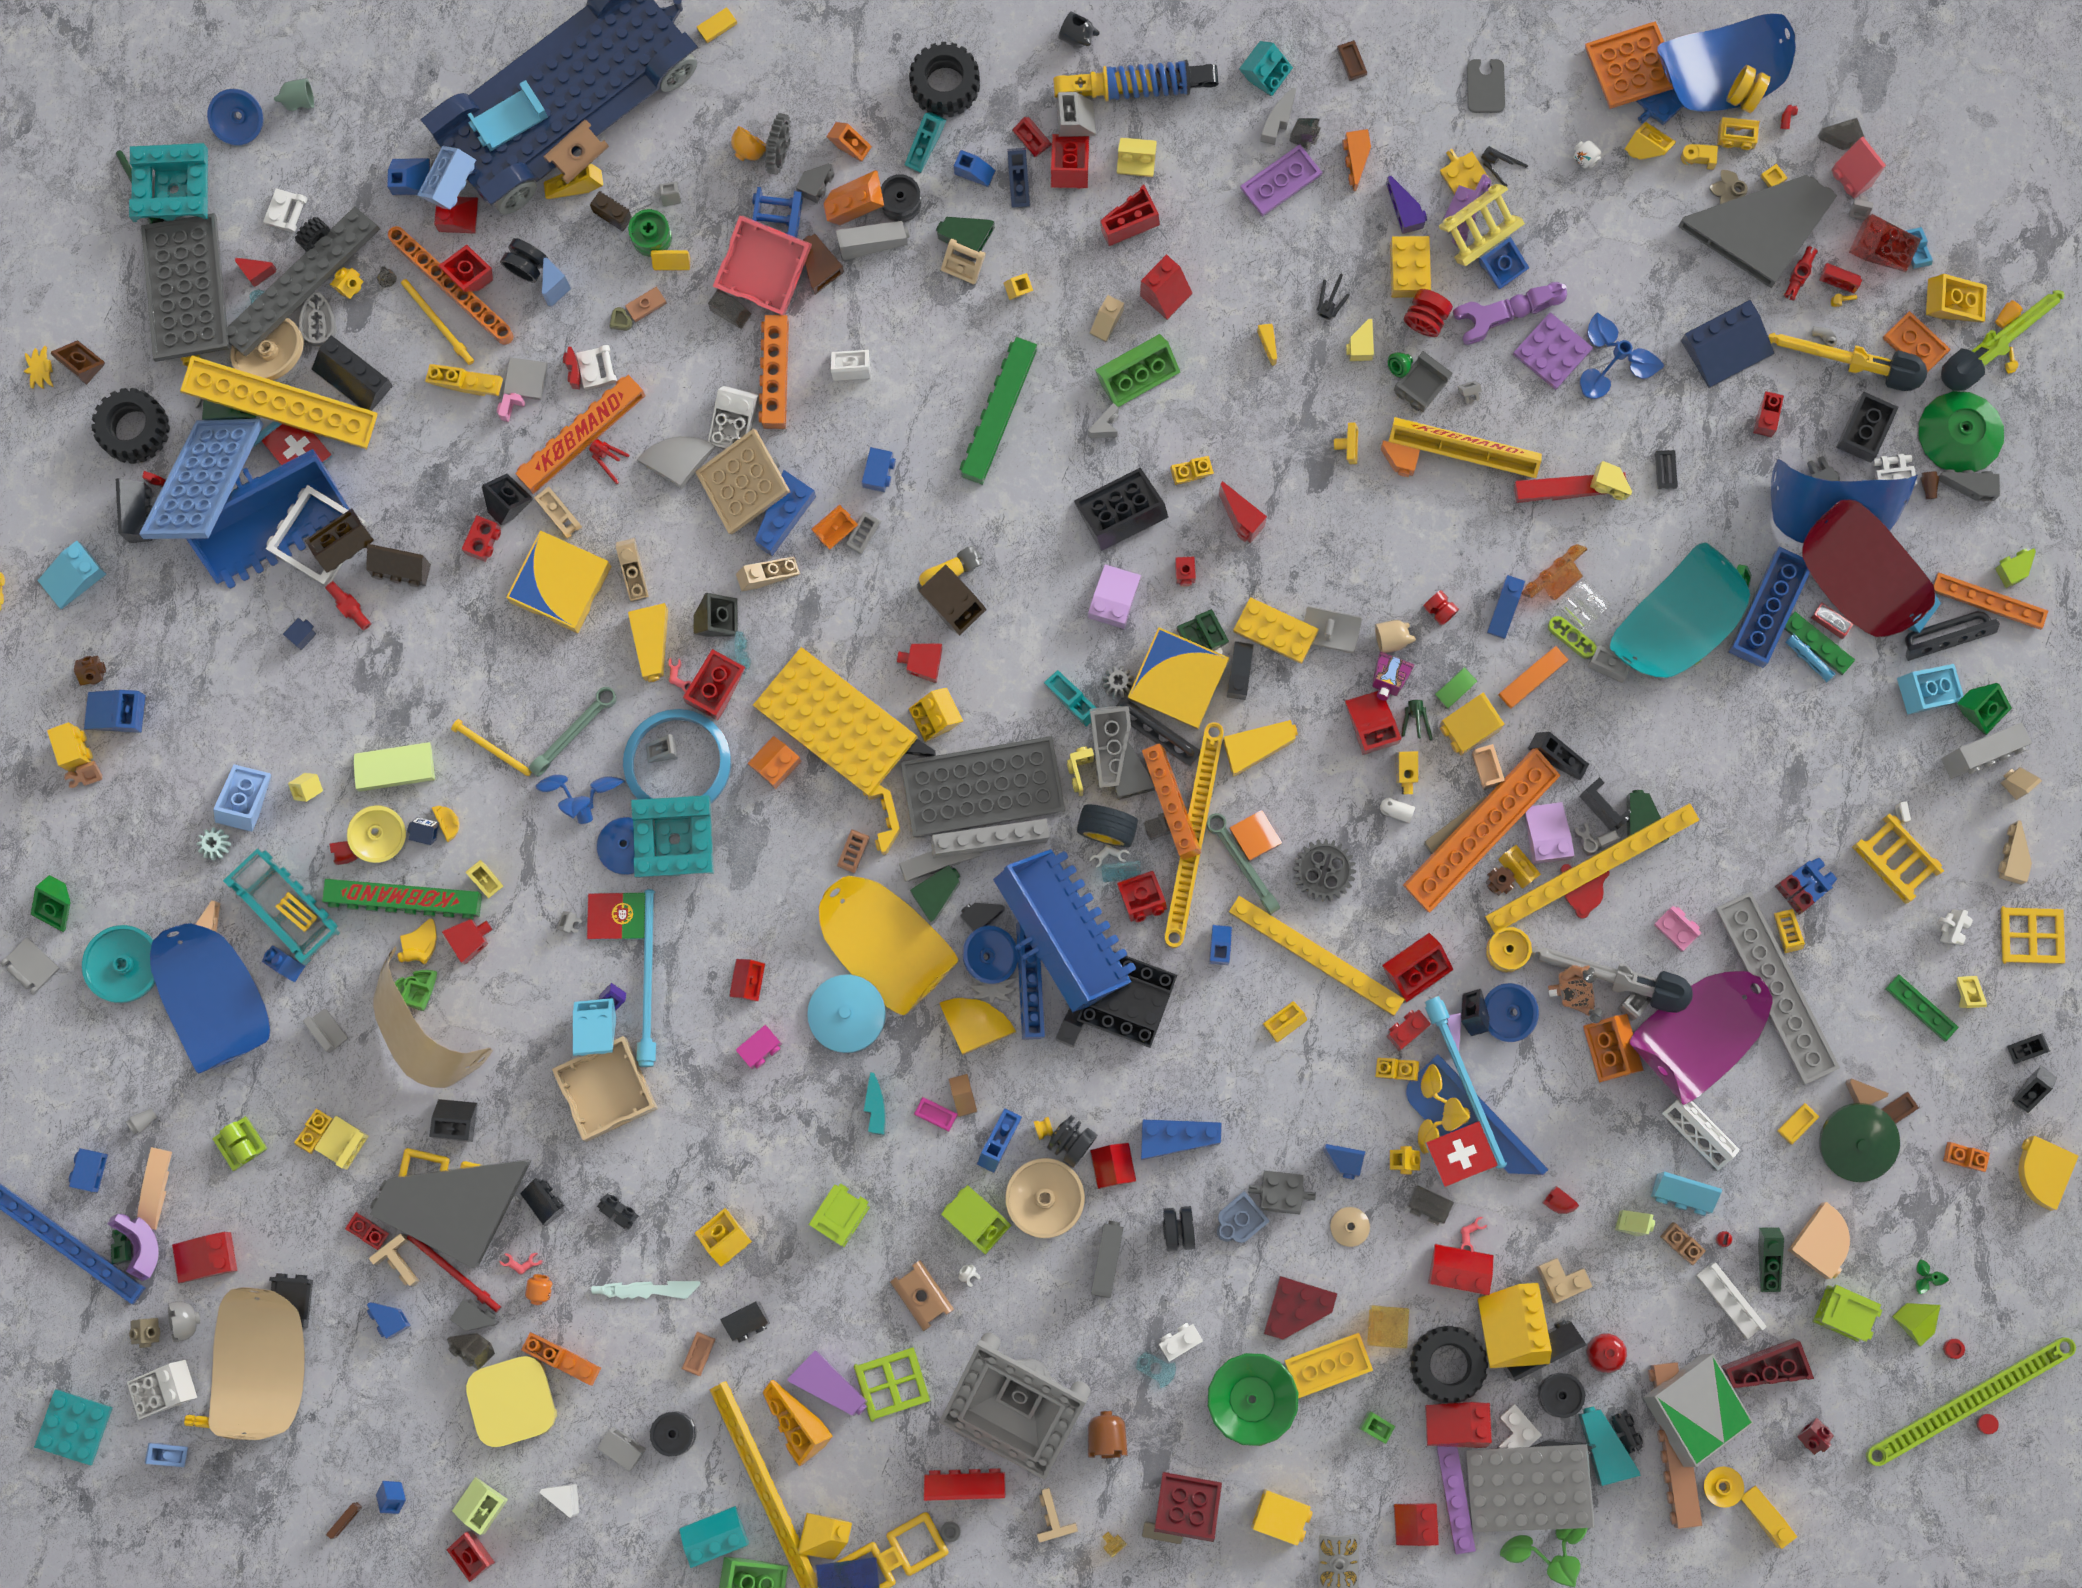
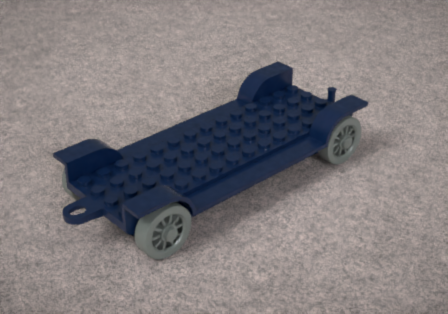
(583, 70)

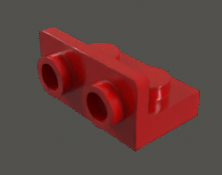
(1840, 278)

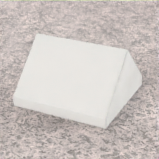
(850, 365)
(564, 1498)

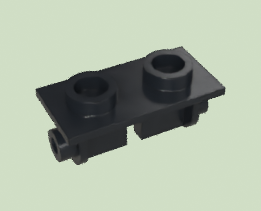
(625, 1215)
(1625, 1424)

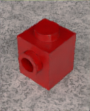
(1185, 570)

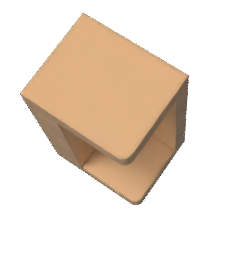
(1488, 766)

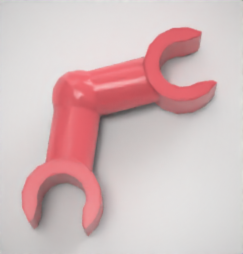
(674, 674)
(1465, 1231)
(520, 1269)

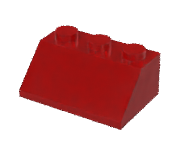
(1418, 967)
(1461, 1269)

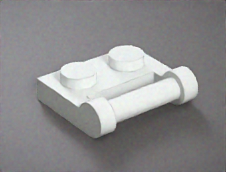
(280, 208)
(590, 368)

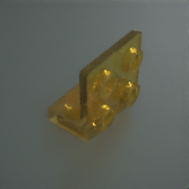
(1388, 1327)

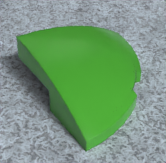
(417, 988)

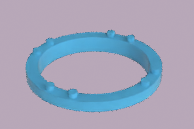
(671, 715)

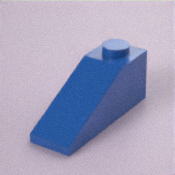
(1506, 606)
(999, 1140)

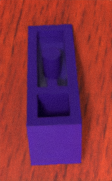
(1406, 207)

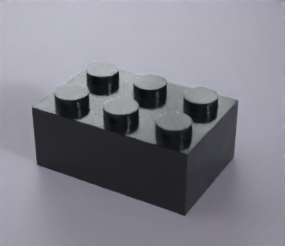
(1867, 427)

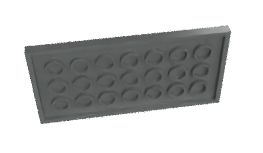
(184, 287)
(982, 786)

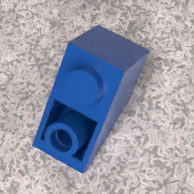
(973, 168)
(1220, 945)
(283, 963)
(389, 1319)

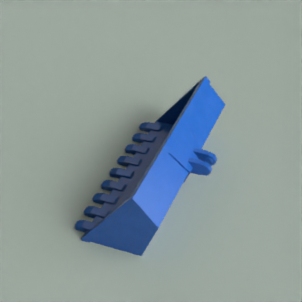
(255, 512)
(1063, 929)

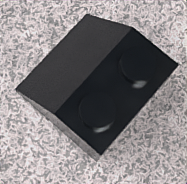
(745, 1321)

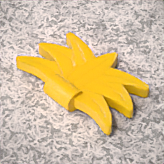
(39, 368)

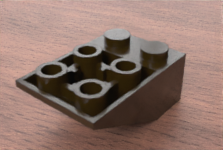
(952, 600)

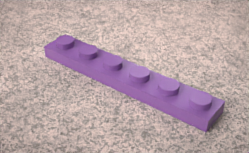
(1456, 1499)

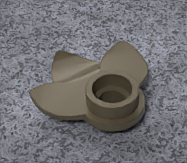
(1727, 185)

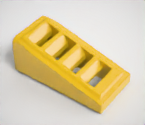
(1267, 337)
(1789, 947)

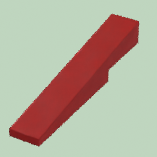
(1554, 488)

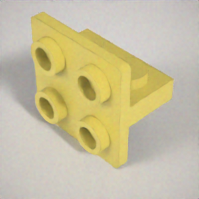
(1136, 157)

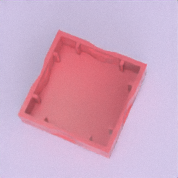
(762, 265)

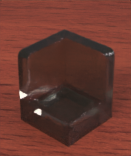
(1157, 827)

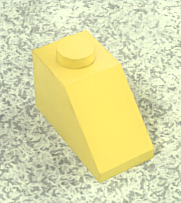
(1361, 343)

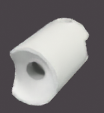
(1397, 809)

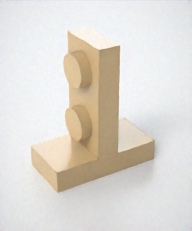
(395, 1259)
(1052, 1519)

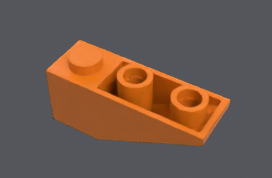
(1358, 149)

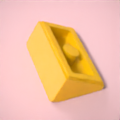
(670, 259)
(1520, 865)
(1285, 1021)

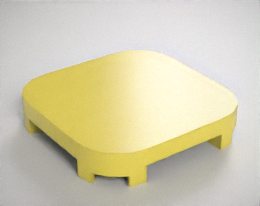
(511, 1401)

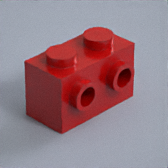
(1404, 1033)

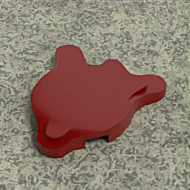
(1587, 896)

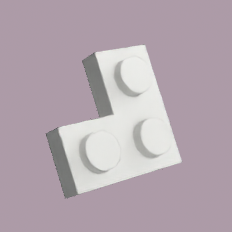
(1522, 1430)

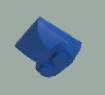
(1503, 262)

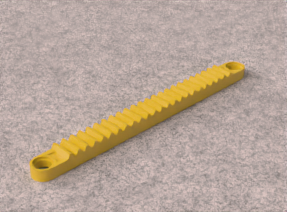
(1198, 816)

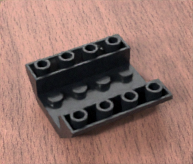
(1135, 1008)

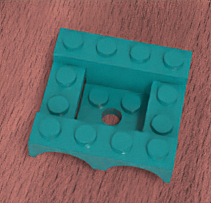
(173, 166)
(675, 815)

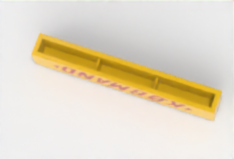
(1465, 447)

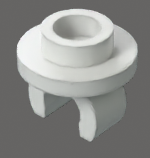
(966, 1273)

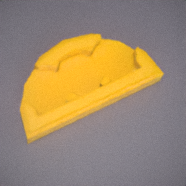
(447, 821)

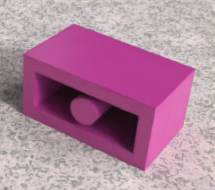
(759, 1047)

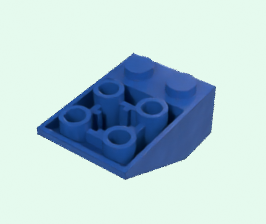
(115, 711)

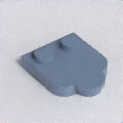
(1240, 1219)

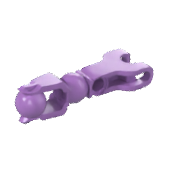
(1503, 311)

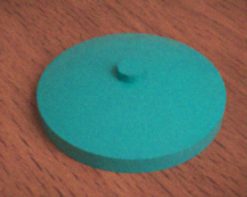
(119, 964)

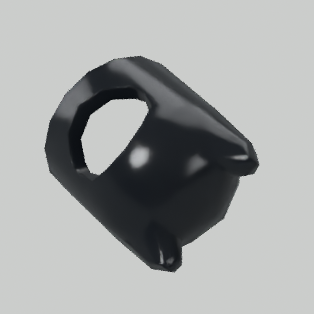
(1077, 30)

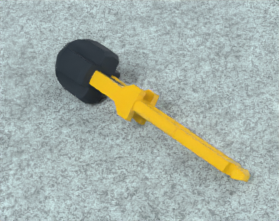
(1902, 373)

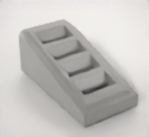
(861, 522)

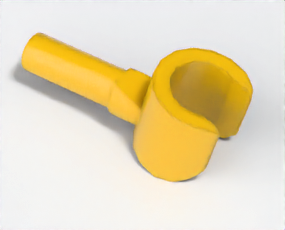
(1836, 301)
(2011, 366)

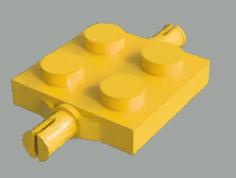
(1462, 171)

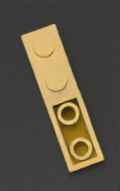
(463, 380)

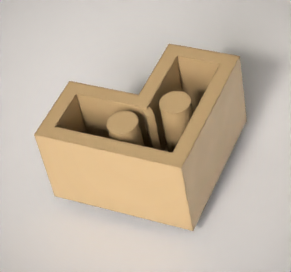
(1560, 1285)

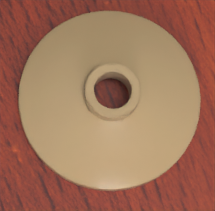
(1350, 1237)

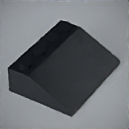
(1121, 509)

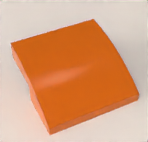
(1255, 835)

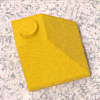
(1648, 142)
(824, 1536)

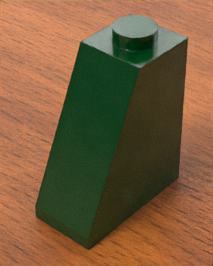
(966, 231)
(1642, 812)
(936, 892)

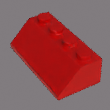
(964, 1485)

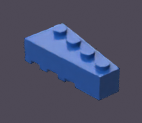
(784, 514)
(1171, 1137)

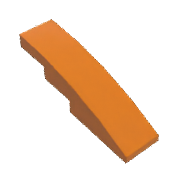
(1533, 677)

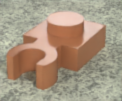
(85, 773)

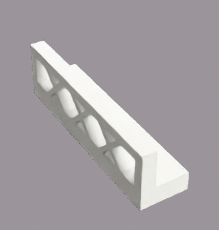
(1707, 1131)
(1730, 1300)

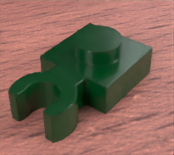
(120, 1249)

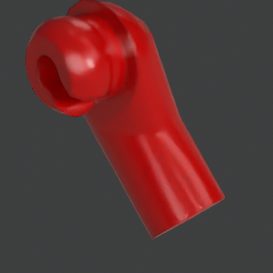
(1786, 116)

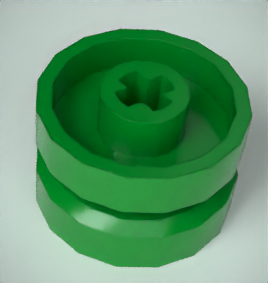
(649, 231)

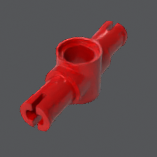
(1803, 265)
(348, 605)

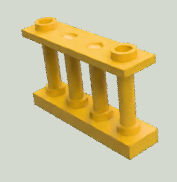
(1892, 877)

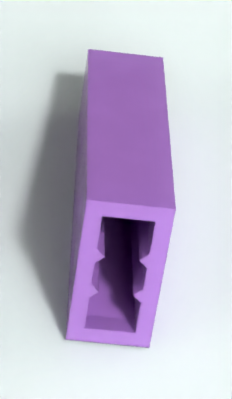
(825, 1382)

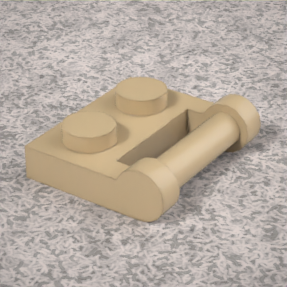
(960, 266)

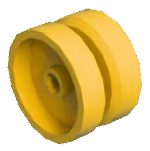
(1748, 89)
(1498, 955)

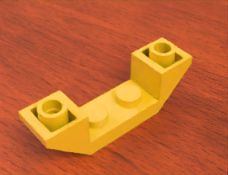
(886, 839)

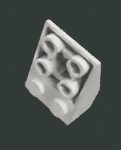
(732, 416)
(161, 1389)

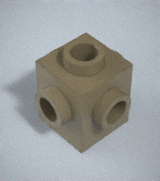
(144, 1332)

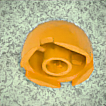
(747, 145)

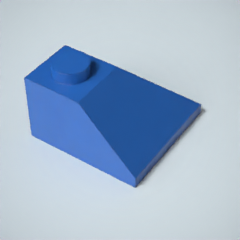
(1345, 1160)

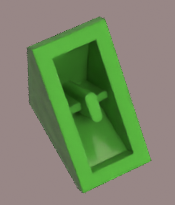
(1377, 1427)

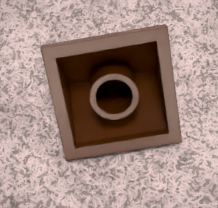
(79, 360)

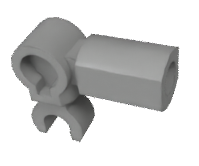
(1590, 845)

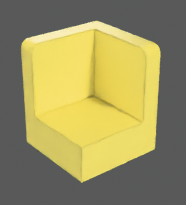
(305, 787)

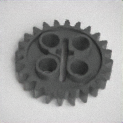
(778, 143)
(1340, 875)

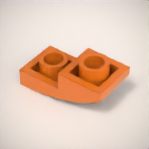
(1966, 1157)

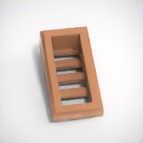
(865, 838)

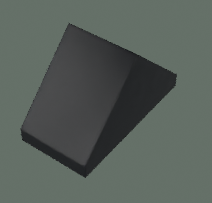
(2028, 1048)

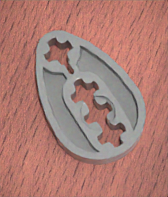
(310, 312)

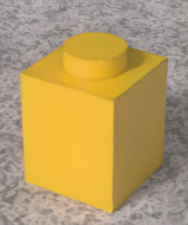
(1018, 286)

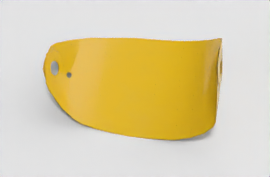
(884, 941)

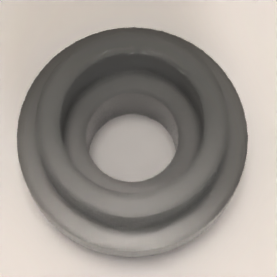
(945, 1536)

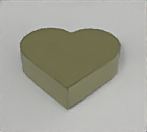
(620, 320)

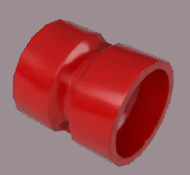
(1441, 608)

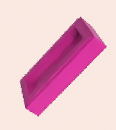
(935, 1114)

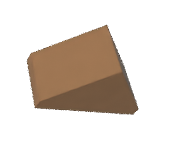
(1864, 1093)
(962, 1095)

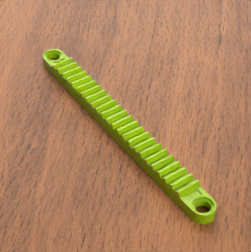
(1970, 1401)

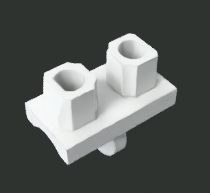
(1952, 926)

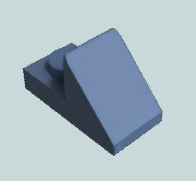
(166, 1455)

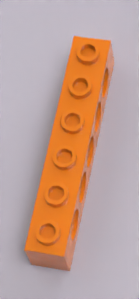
(777, 418)
(1171, 801)

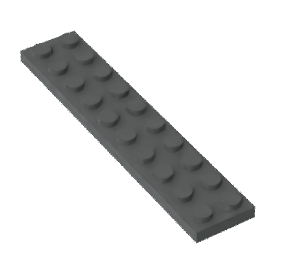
(300, 281)

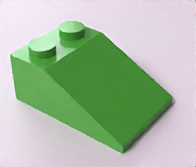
(752, 1574)

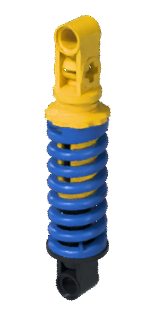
(1114, 82)

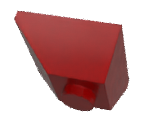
(461, 217)

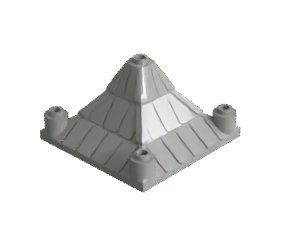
(1014, 1407)

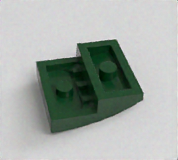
(1204, 631)

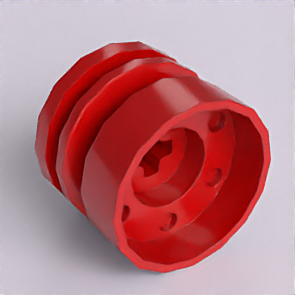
(1428, 313)

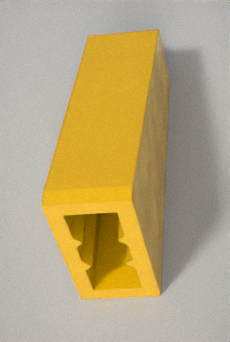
(649, 635)
(1255, 745)

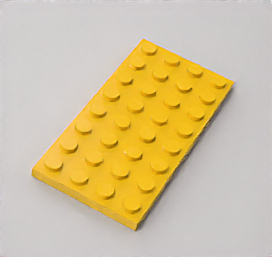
(835, 721)

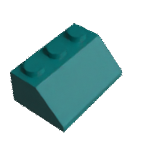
(713, 1537)

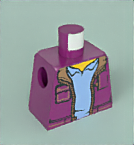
(1390, 675)

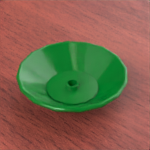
(1949, 444)
(1274, 1405)

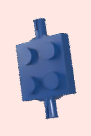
(1660, 106)

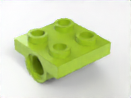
(239, 1143)

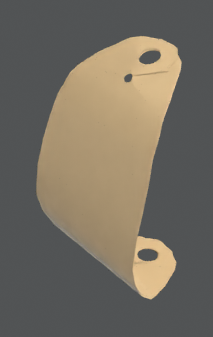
(411, 1047)
(256, 1365)

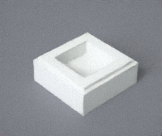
(1902, 812)

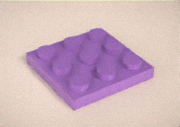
(1552, 351)

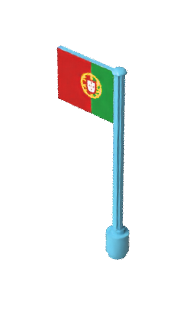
(628, 917)

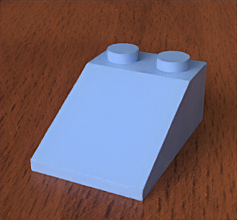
(242, 798)

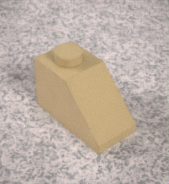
(1107, 318)
(2019, 782)

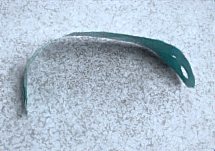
(1683, 615)

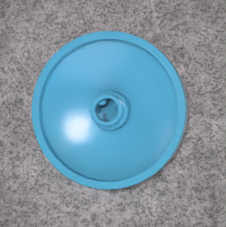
(846, 1013)

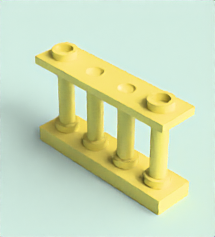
(1495, 234)

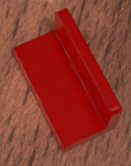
(747, 979)

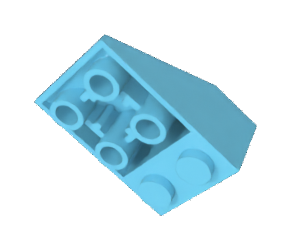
(593, 1027)

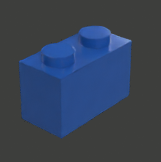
(878, 469)
(87, 1170)

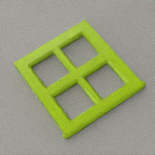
(892, 1383)

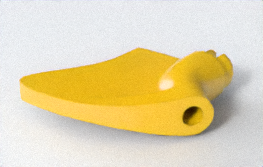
(419, 944)

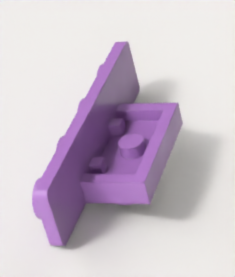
(1464, 197)

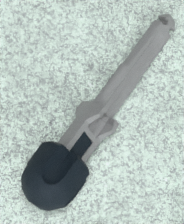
(1667, 991)

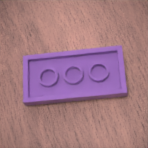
(1281, 180)

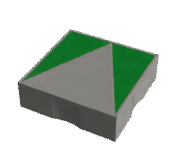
(1698, 1410)

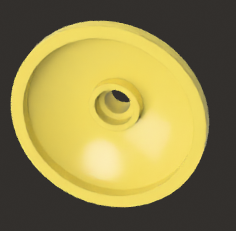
(385, 842)

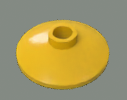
(1734, 1486)

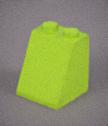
(976, 1219)

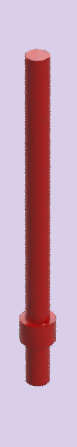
(483, 1296)

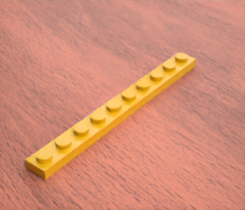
(1316, 956)

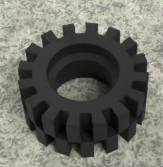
(311, 233)

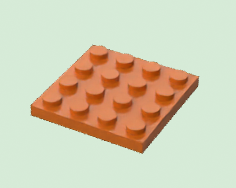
(1629, 64)

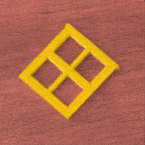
(2032, 935)

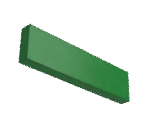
(1921, 1008)

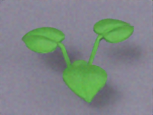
(1562, 1568)

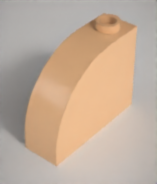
(1823, 1242)

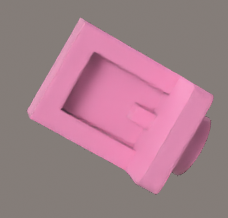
(505, 408)

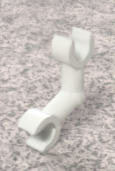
(1109, 850)

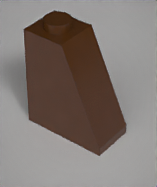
(821, 264)

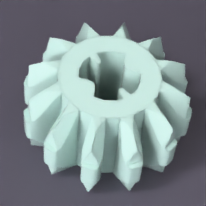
(217, 850)

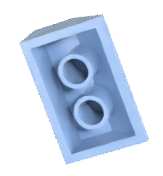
(447, 177)

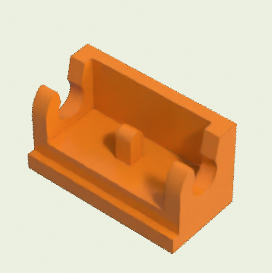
(834, 527)

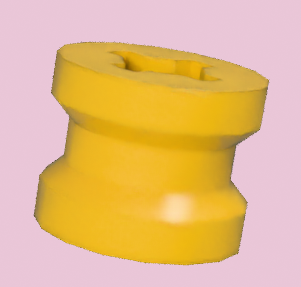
(1043, 1128)

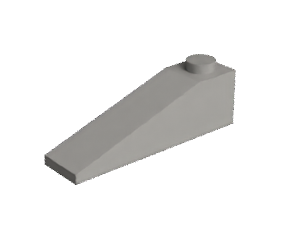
(1110, 738)

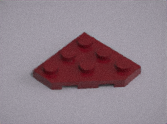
(1297, 1307)

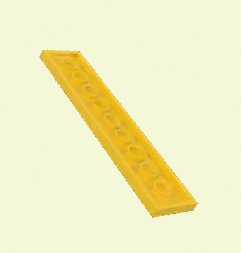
(278, 402)

